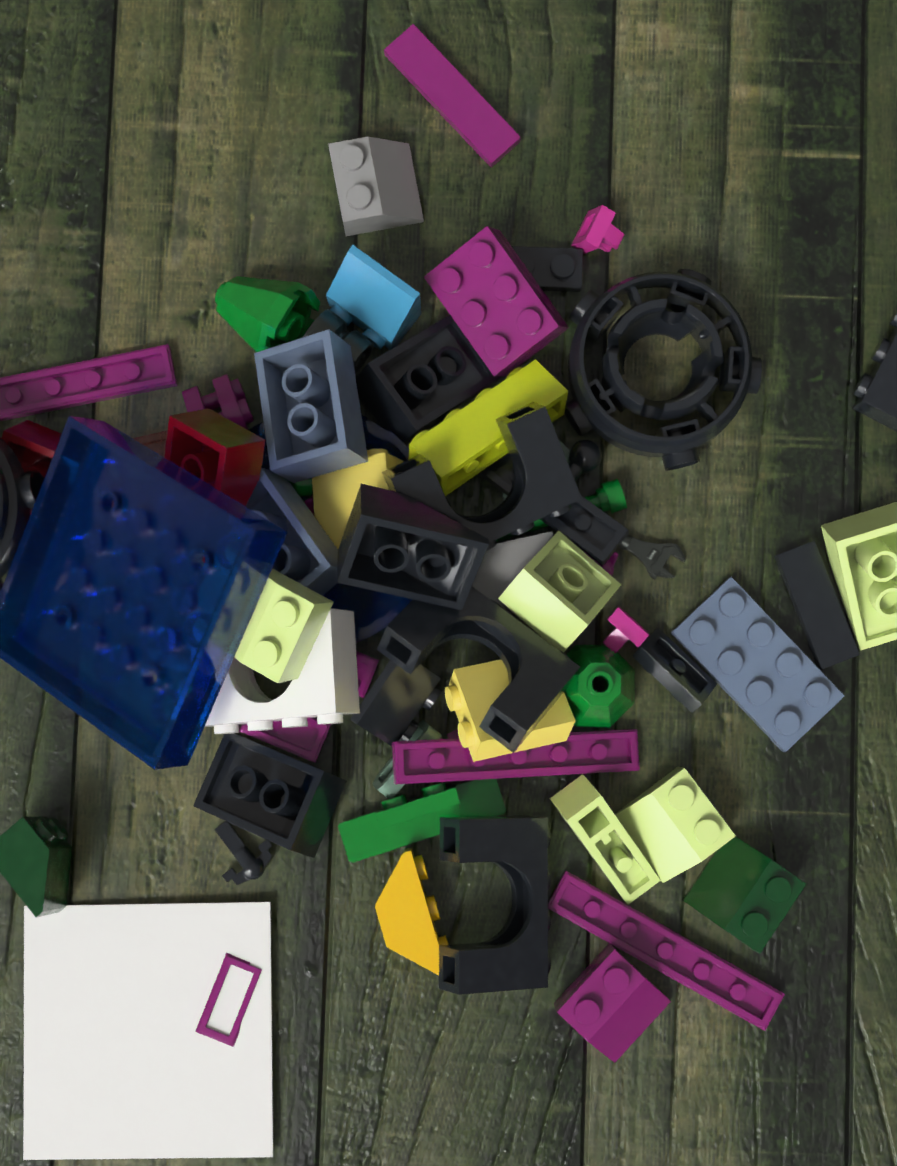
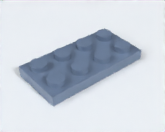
(757, 664)

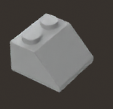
(375, 184)

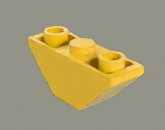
(409, 915)

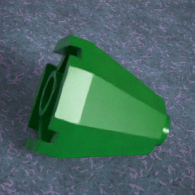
(266, 310)
(606, 705)

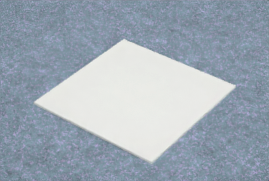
(116, 1039)

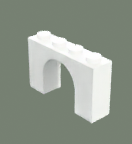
(323, 690)

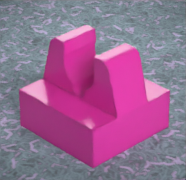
(598, 231)
(624, 629)

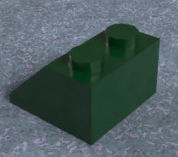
(37, 863)
(744, 893)

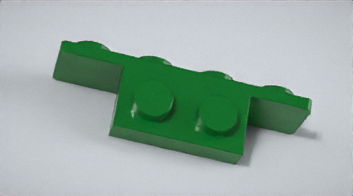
(418, 819)

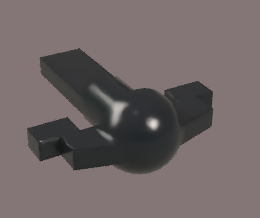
(252, 867)

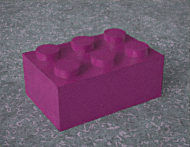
(496, 301)

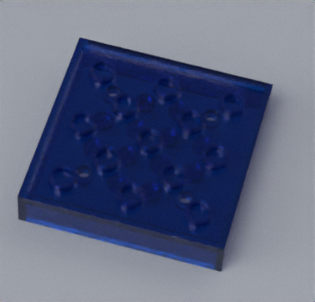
(133, 590)

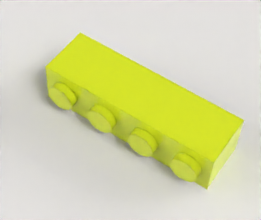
(471, 437)

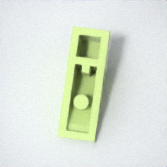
(605, 838)

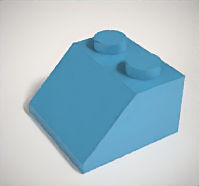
(373, 299)

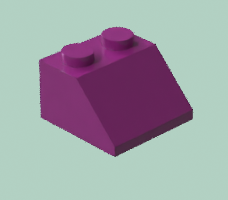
(611, 1003)

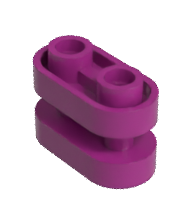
(227, 395)

